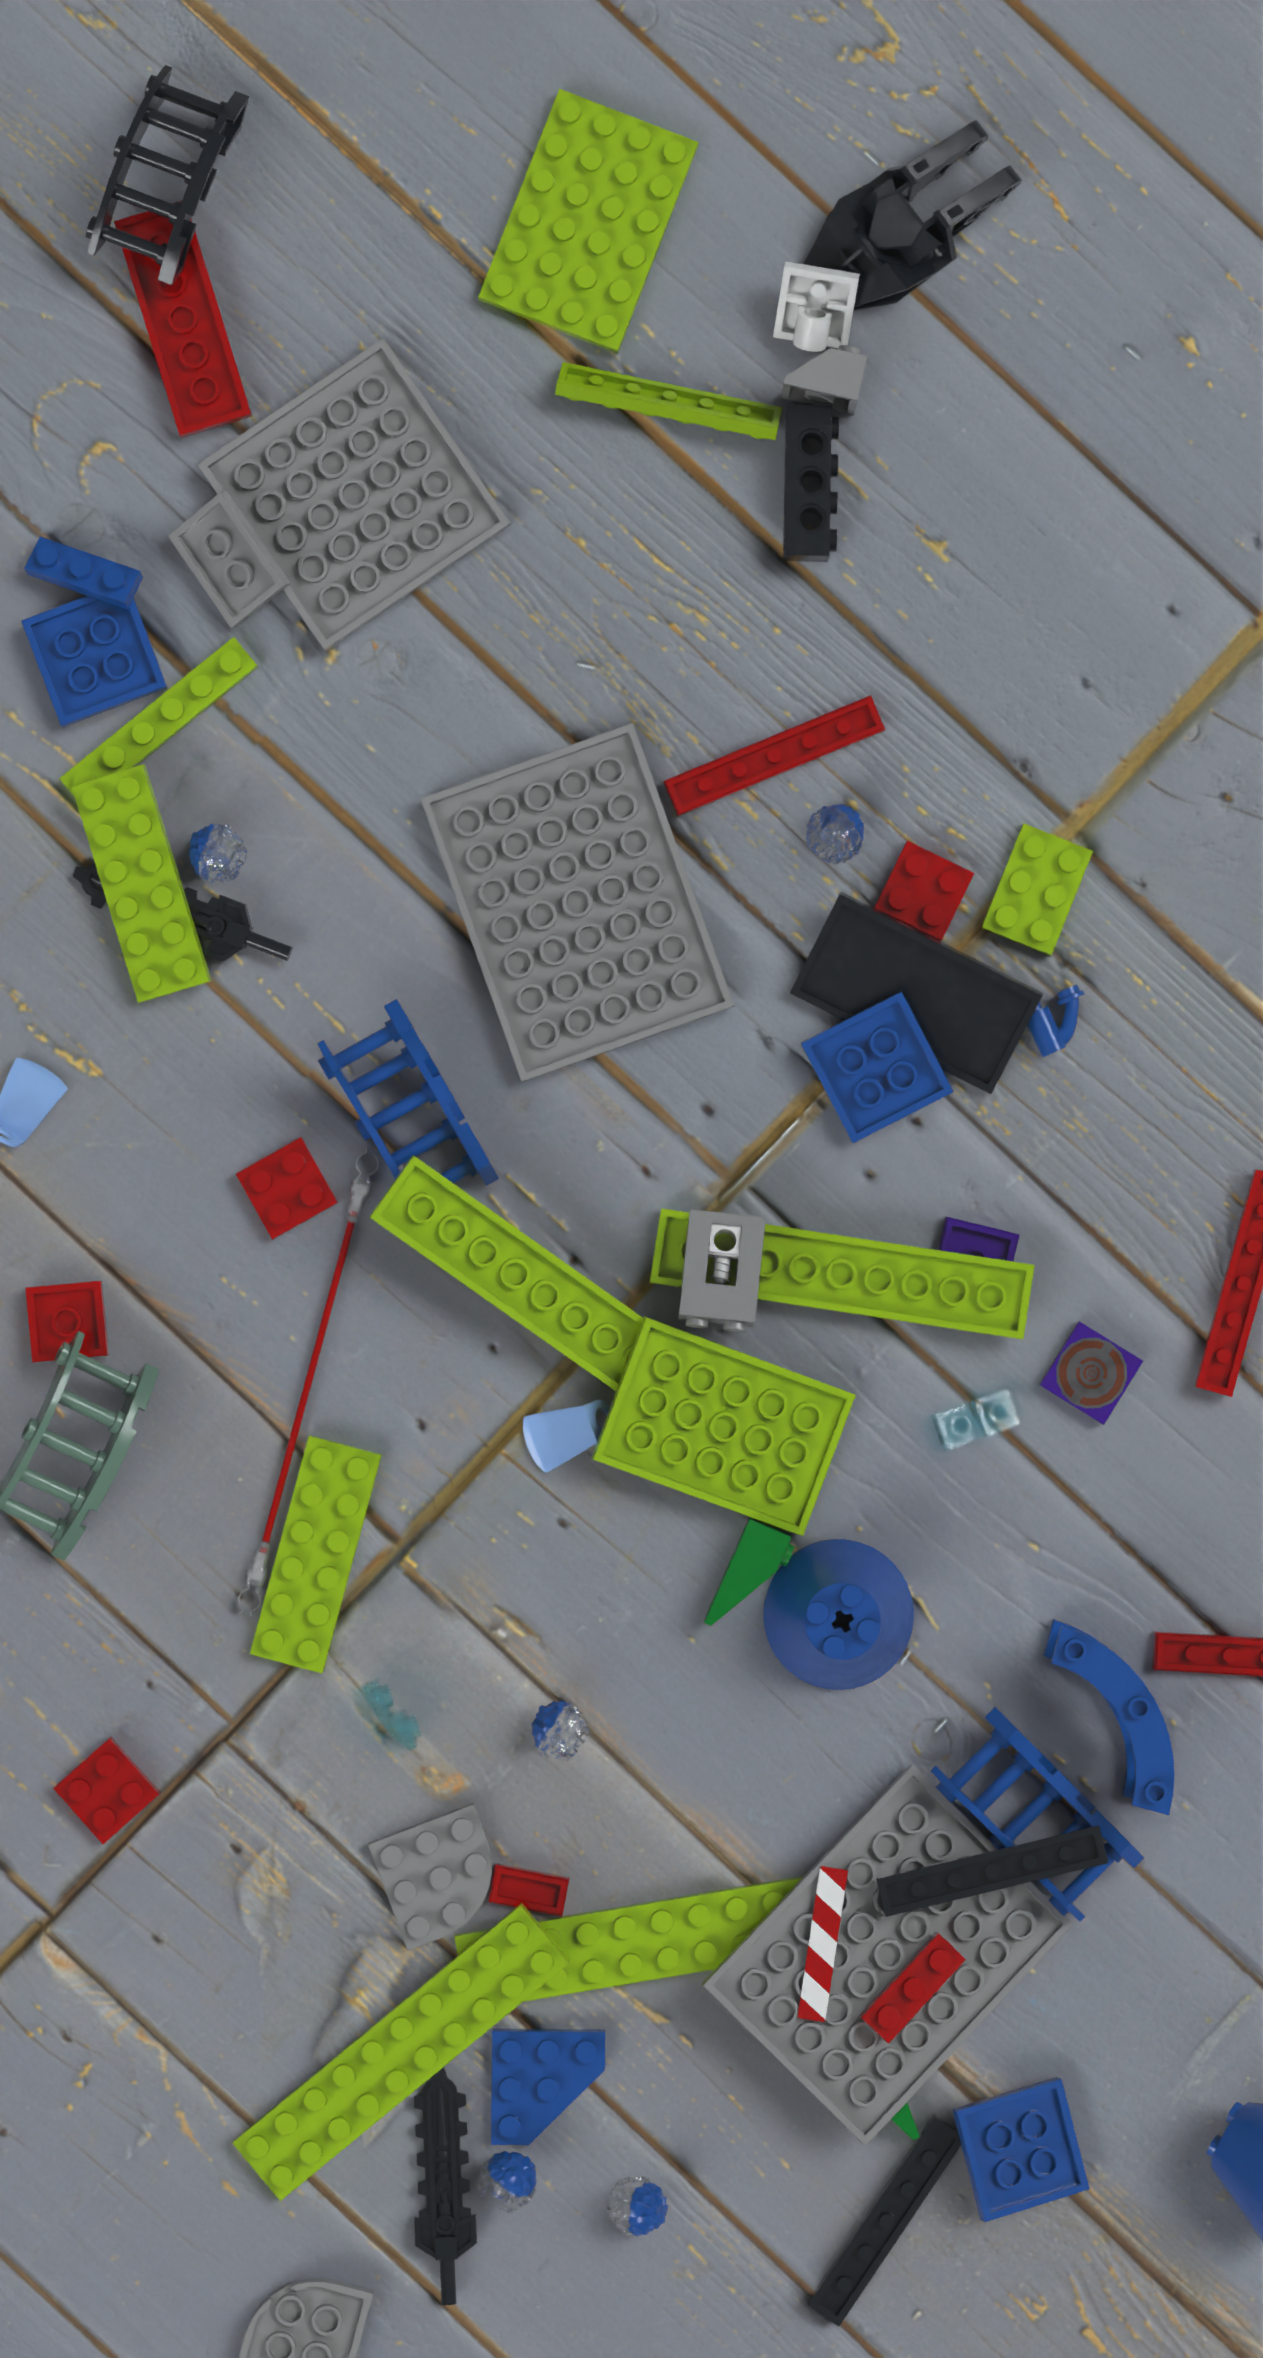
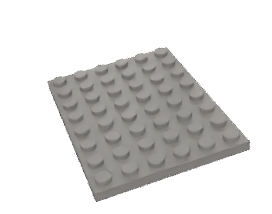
(577, 902)
(844, 2058)

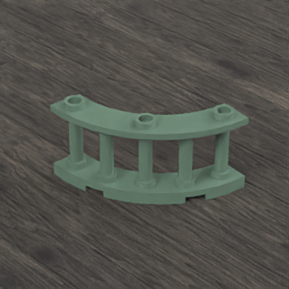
(102, 1463)

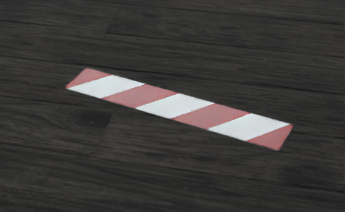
(822, 1944)

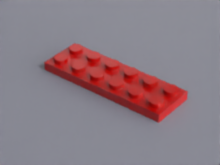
(186, 333)

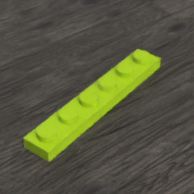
(668, 401)
(166, 715)

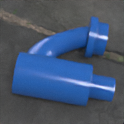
(1044, 1029)

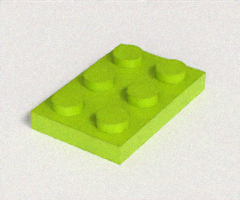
(1036, 889)

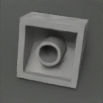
(828, 380)

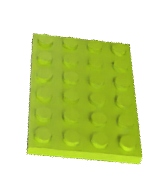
(588, 221)
(723, 1426)

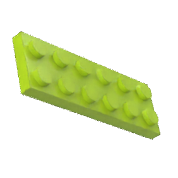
(141, 883)
(315, 1554)

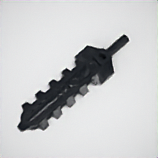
(220, 924)
(445, 2226)

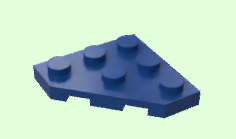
(539, 2077)

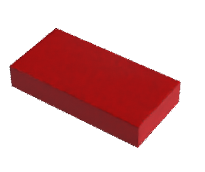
(532, 1888)

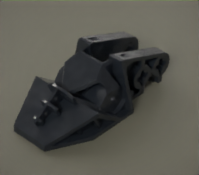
(884, 237)

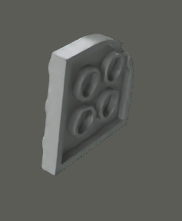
(435, 1874)
(309, 2321)

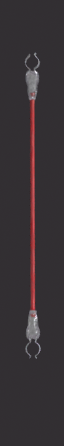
(257, 1571)

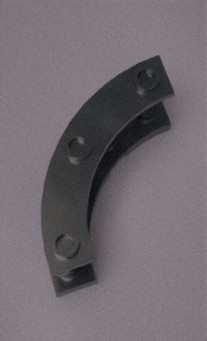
(198, 175)

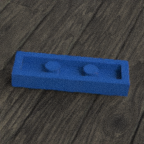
(83, 572)

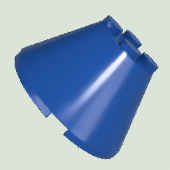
(804, 1603)
(1239, 2160)

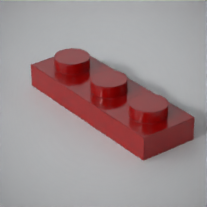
(912, 1987)

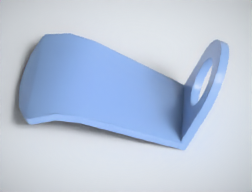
(26, 1100)
(562, 1433)

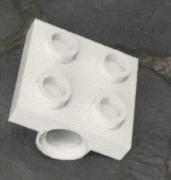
(815, 306)

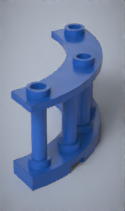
(432, 1090)
(1144, 1731)
(1055, 1787)

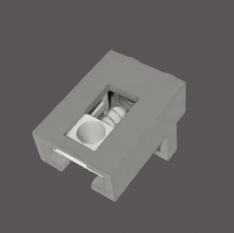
(721, 1303)

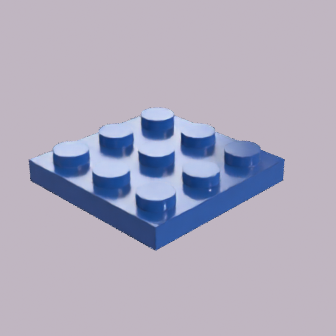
(93, 657)
(877, 1067)
(1020, 2149)

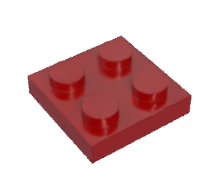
(924, 890)
(287, 1188)
(61, 1312)
(107, 1790)

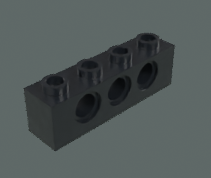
(800, 424)

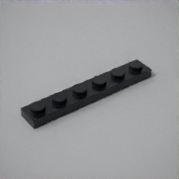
(992, 1871)
(885, 2220)

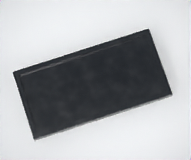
(961, 1004)

